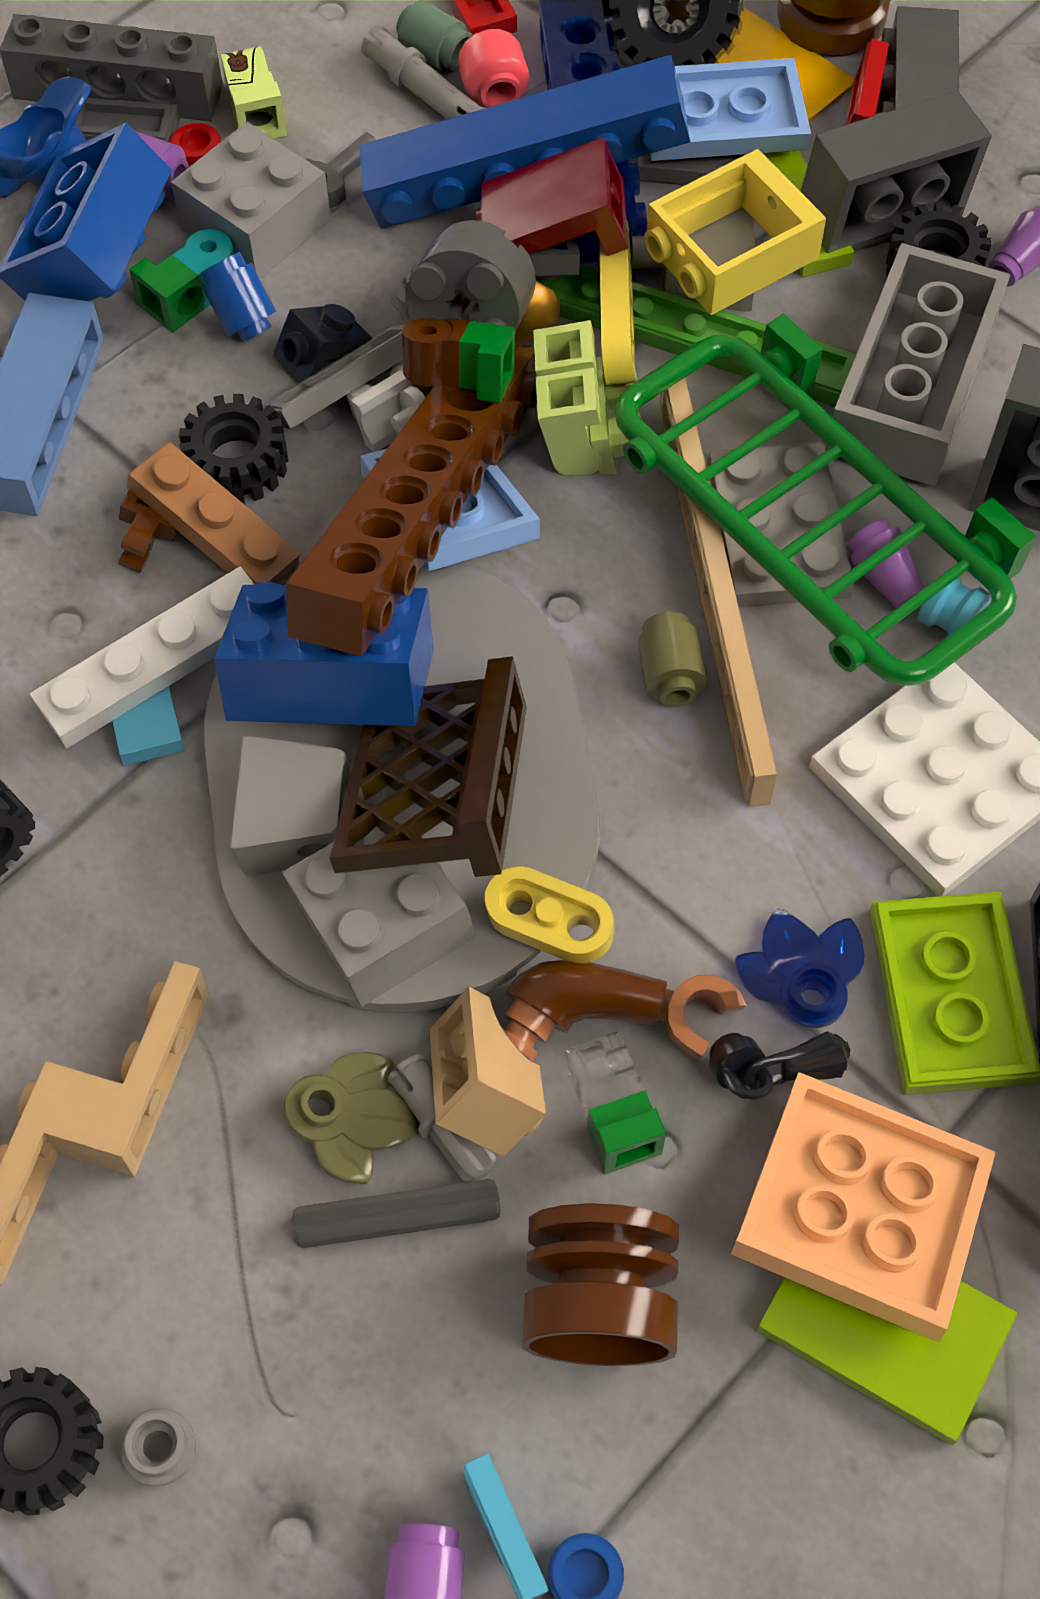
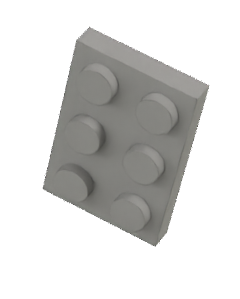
(782, 520)

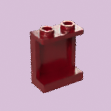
(560, 200)

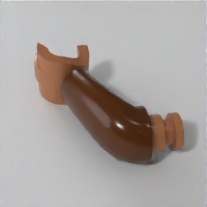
(566, 992)

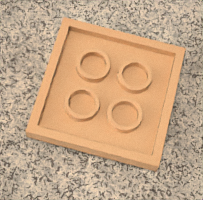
(866, 1206)

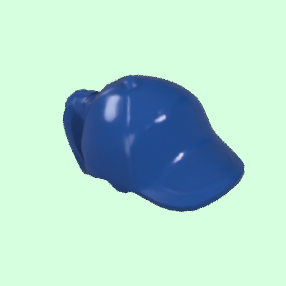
(41, 134)

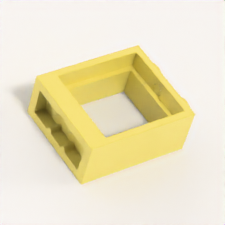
(767, 197)

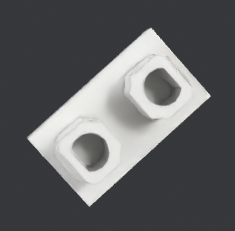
(385, 407)

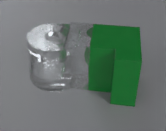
(614, 1103)

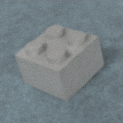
(255, 195)
(382, 920)

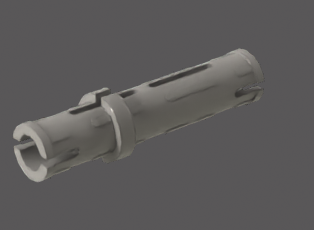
(409, 71)

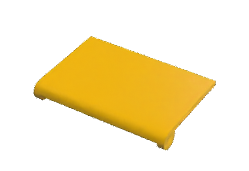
(819, 79)

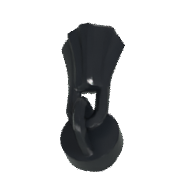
(740, 1062)

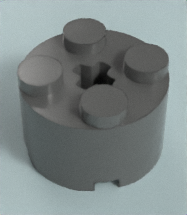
(472, 276)

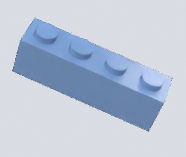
(40, 392)

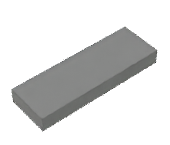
(339, 378)

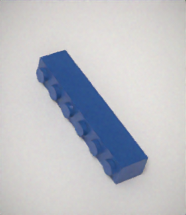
(448, 161)

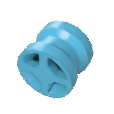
(953, 606)

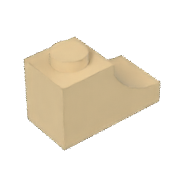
(481, 1079)

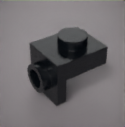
(316, 336)

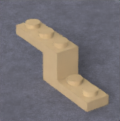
(94, 1116)

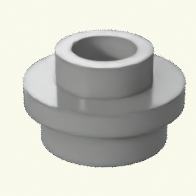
(139, 1435)

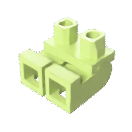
(575, 401)

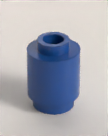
(238, 297)

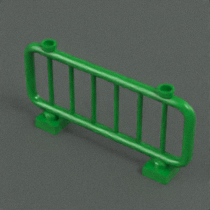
(788, 367)

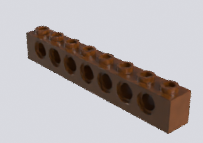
(401, 511)

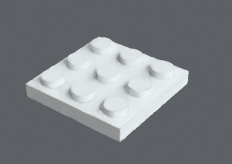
(938, 777)

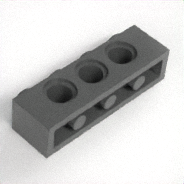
(114, 62)

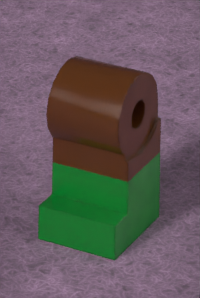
(459, 355)

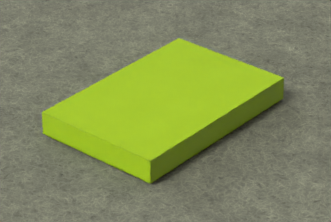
(954, 993)
(896, 1367)

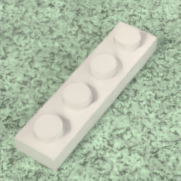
(140, 662)

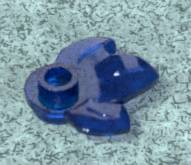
(801, 961)

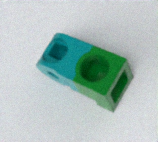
(174, 287)

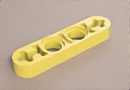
(617, 316)

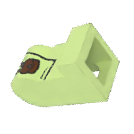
(253, 89)

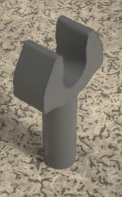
(340, 167)

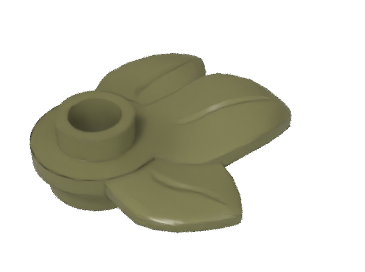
(361, 1116)

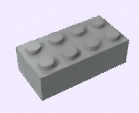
(920, 360)

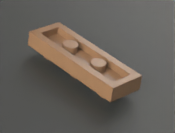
(211, 516)

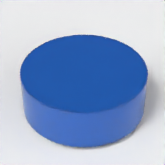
(585, 1569)

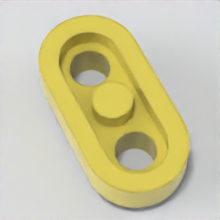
(553, 914)

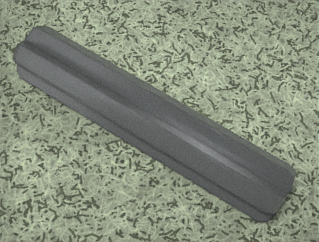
(396, 1213)

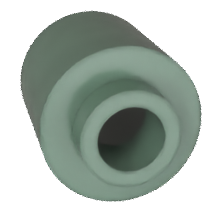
(433, 34)

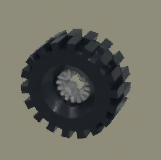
(700, 40)

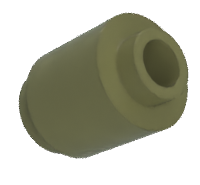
(671, 659)

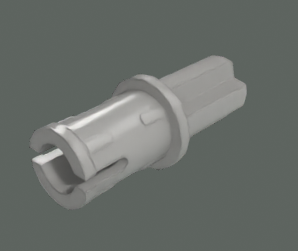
(416, 1089)

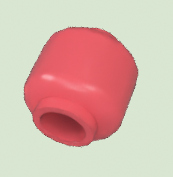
(493, 68)

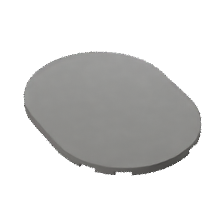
(552, 811)

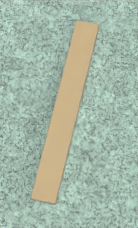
(722, 617)

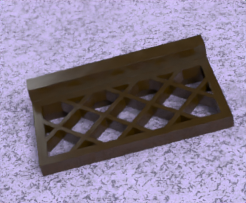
(483, 767)

